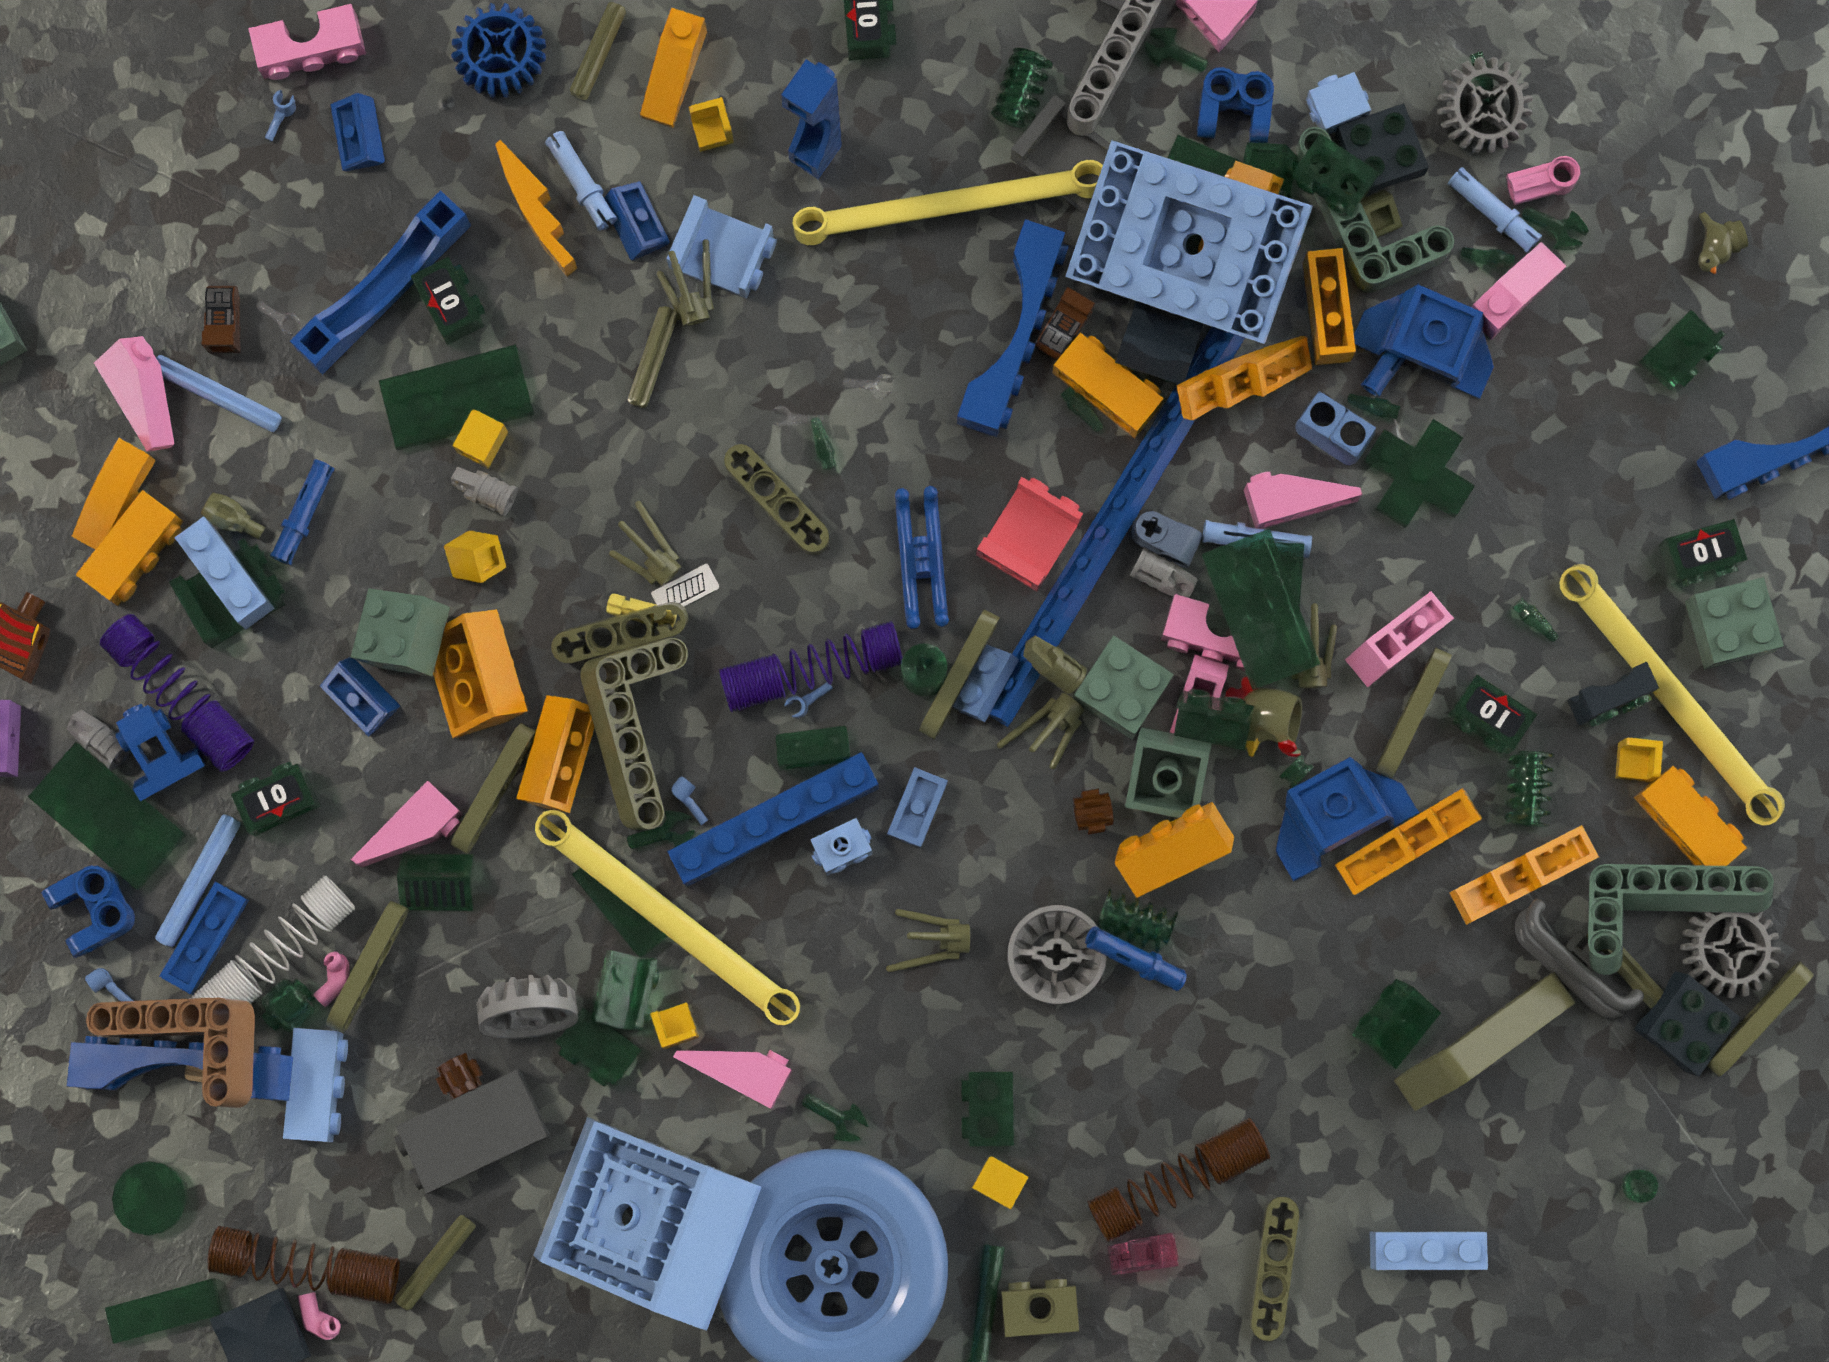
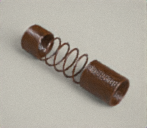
(1225, 1156)
(353, 1274)

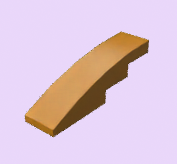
(531, 199)
(1244, 376)
(1408, 841)
(1524, 874)

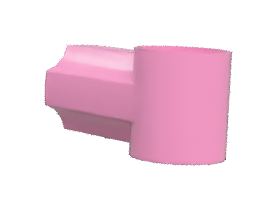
(1540, 180)

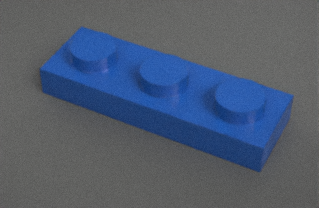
(204, 938)

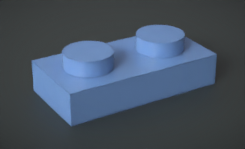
(985, 683)
(917, 807)

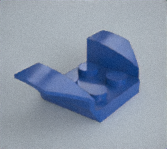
(1432, 334)
(1335, 810)

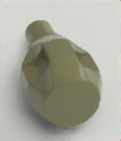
(230, 516)

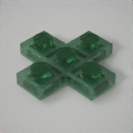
(1419, 473)

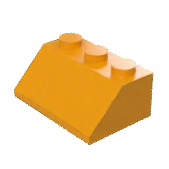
(477, 674)

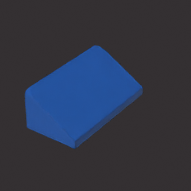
(357, 132)
(637, 220)
(359, 695)

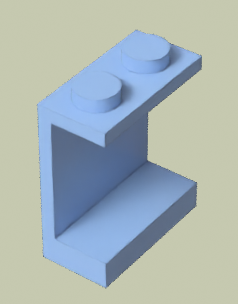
(734, 248)

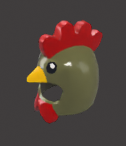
(1274, 717)

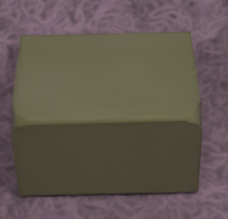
(1382, 212)

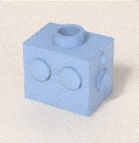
(1337, 102)
(832, 859)

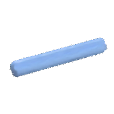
(219, 394)
(197, 881)

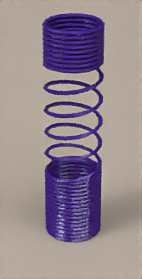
(760, 678)
(207, 728)

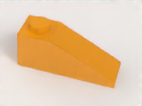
(673, 66)

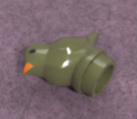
(1720, 242)

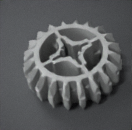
(1473, 94)
(1731, 964)

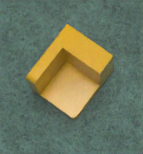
(711, 124)
(480, 438)
(475, 556)
(1639, 759)
(674, 1025)
(1000, 1182)

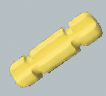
(618, 605)

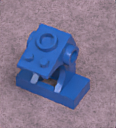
(139, 726)

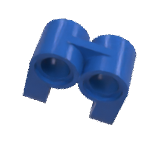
(1236, 99)
(98, 905)

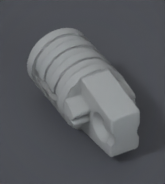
(485, 490)
(1163, 574)
(97, 739)

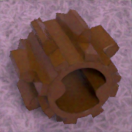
(1093, 811)
(459, 1076)

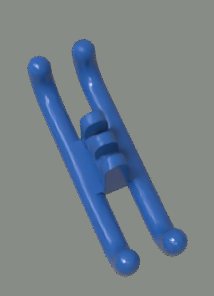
(921, 557)

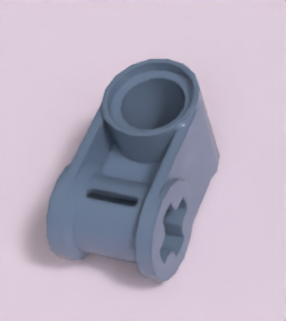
(1171, 538)

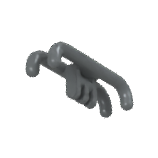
(1571, 964)

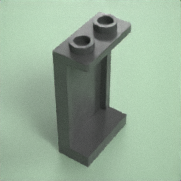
(1053, 148)
(471, 1132)

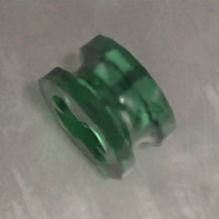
(1296, 771)
(1642, 1196)

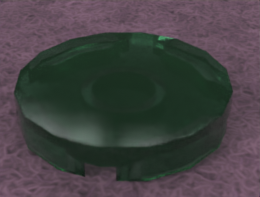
(149, 1198)

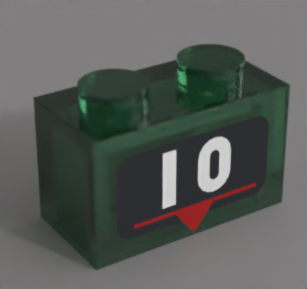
(868, 29)
(448, 300)
(1702, 553)
(1491, 715)
(275, 798)

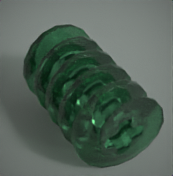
(1020, 86)
(929, 657)
(1528, 788)
(1136, 921)

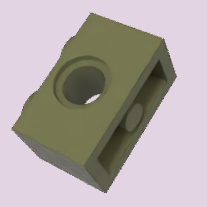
(1060, 1318)

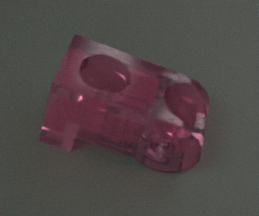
(1143, 1254)

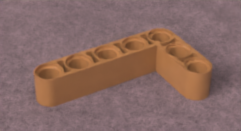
(223, 1022)

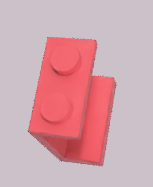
(1030, 533)

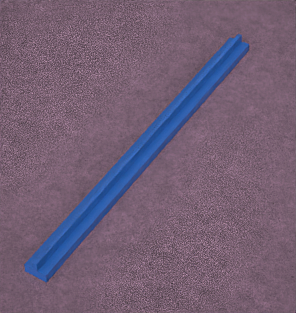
(1110, 525)

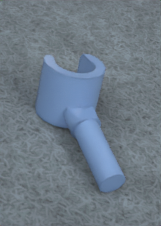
(281, 112)
(808, 699)
(681, 790)
(101, 978)

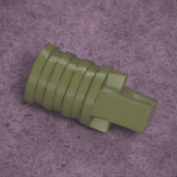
(1054, 664)

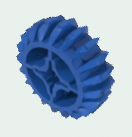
(516, 29)

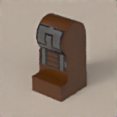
(222, 320)
(1065, 323)

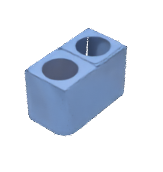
(1319, 435)

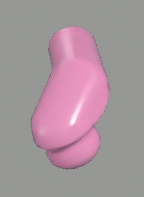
(337, 974)
(316, 1321)

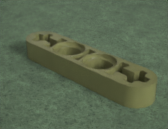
(781, 495)
(620, 636)
(959, 674)
(1413, 713)
(493, 788)
(367, 967)
(1760, 1017)
(1280, 1269)

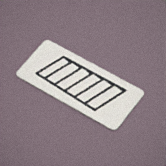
(687, 587)

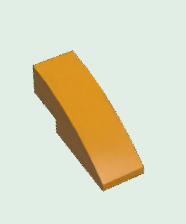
(112, 492)

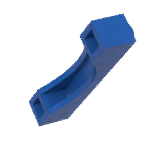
(814, 99)
(420, 246)
(988, 396)
(1742, 463)
(773, 818)
(111, 1066)

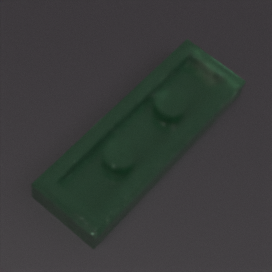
(634, 928)
(163, 1310)

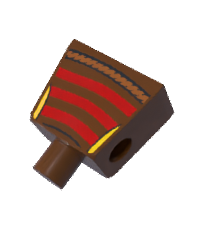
(22, 637)

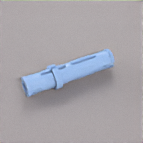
(587, 191)
(1495, 210)
(1215, 533)

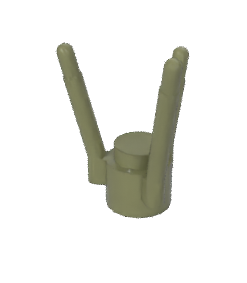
(691, 308)
(660, 565)
(1318, 675)
(1063, 713)
(952, 937)

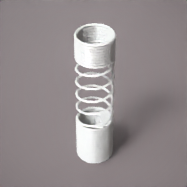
(237, 982)

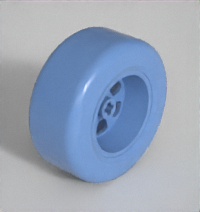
(867, 1198)

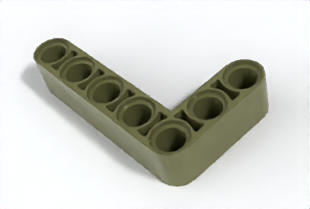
(627, 724)
(1485, 1043)

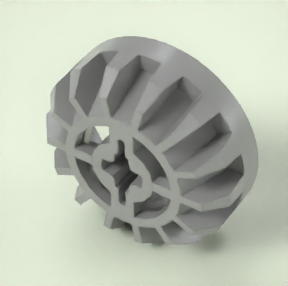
(1021, 953)
(526, 1008)

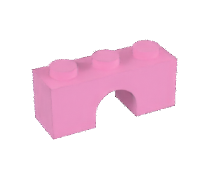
(336, 40)
(1188, 630)

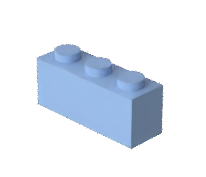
(224, 573)
(315, 1085)
(1429, 1250)

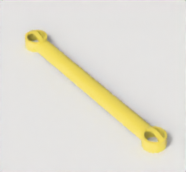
(945, 203)
(1673, 695)
(667, 917)

